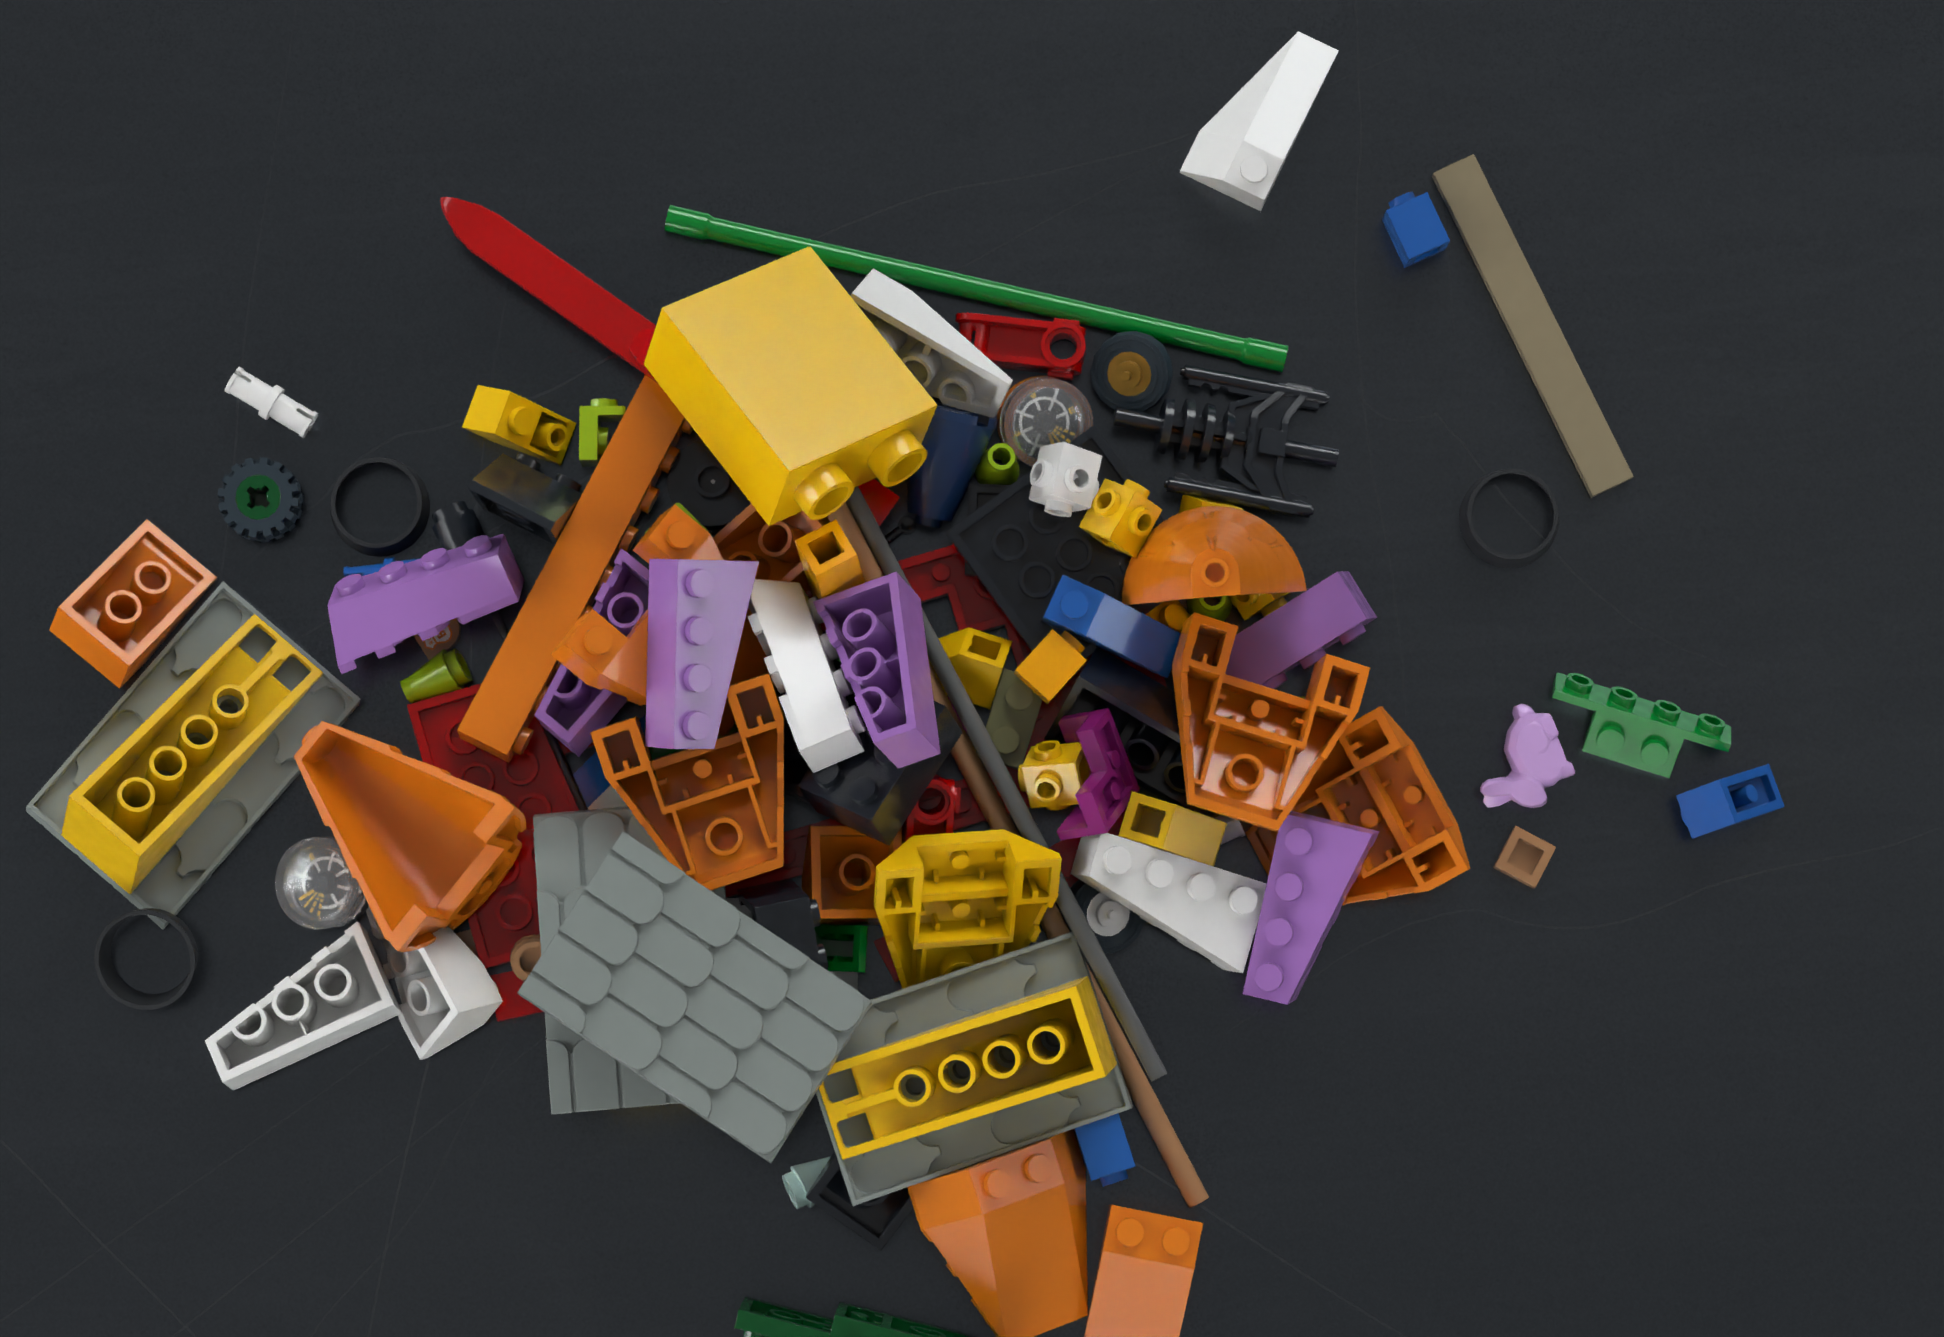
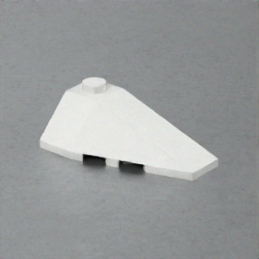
(440, 989)

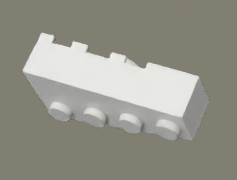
(1187, 899)
(311, 1010)

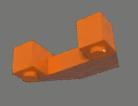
(619, 662)
(1247, 744)
(709, 808)

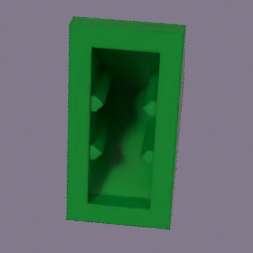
(844, 946)

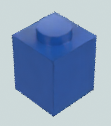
(1415, 228)
(1105, 1150)

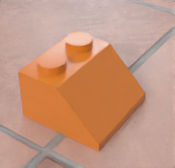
(842, 873)

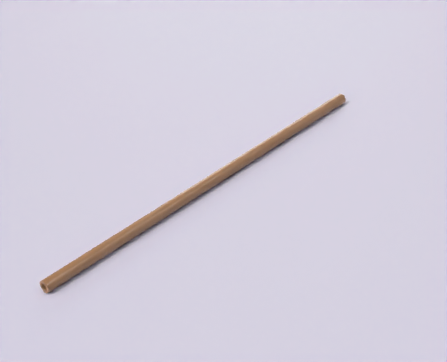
(1052, 921)

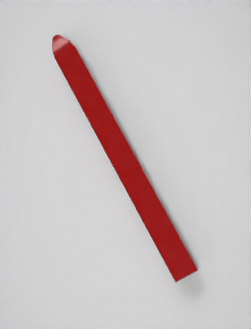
(578, 298)

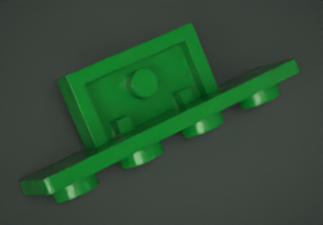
(1635, 728)

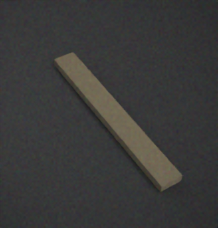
(1532, 326)

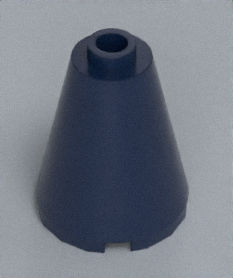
(954, 451)

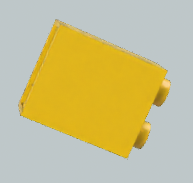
(791, 387)

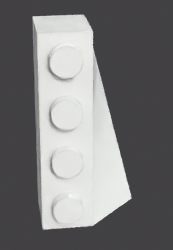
(804, 670)

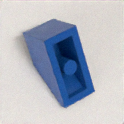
(1729, 801)

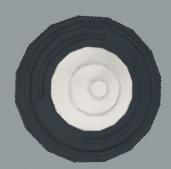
(1110, 921)

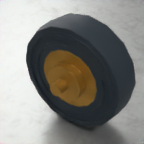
(1131, 371)

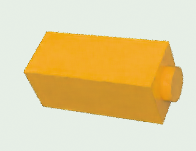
(829, 561)

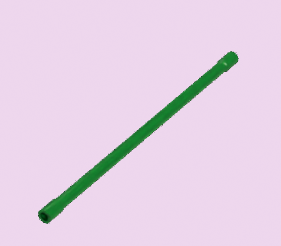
(1247, 350)

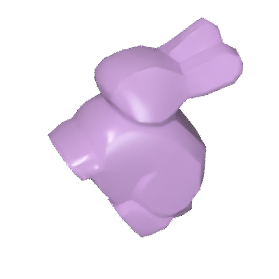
(1534, 759)

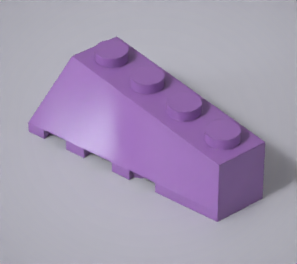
(421, 597)

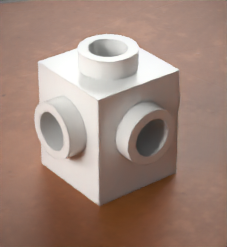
(1064, 478)

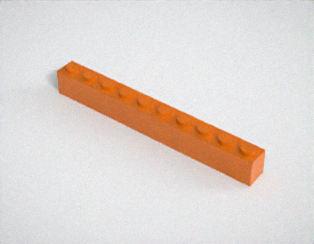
(575, 571)

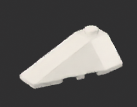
(1254, 132)
(931, 347)

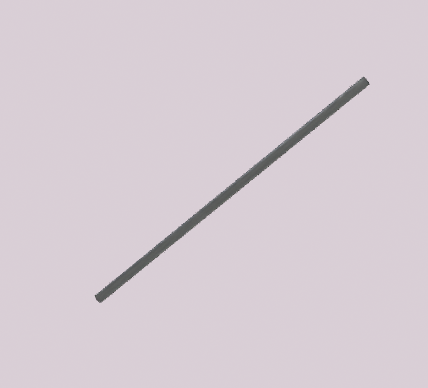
(1013, 800)

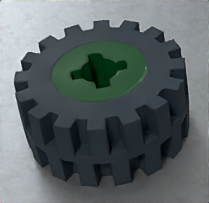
(272, 511)

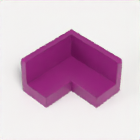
(1111, 778)

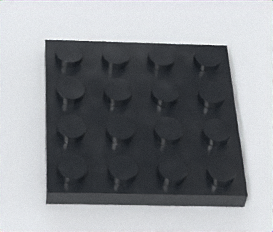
(1025, 551)

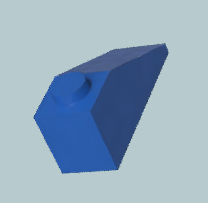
(1112, 626)

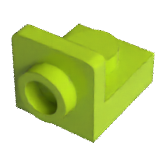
(593, 437)

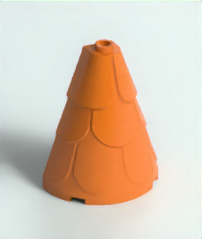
(1211, 555)
(409, 832)

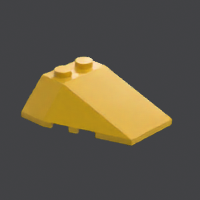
(962, 899)

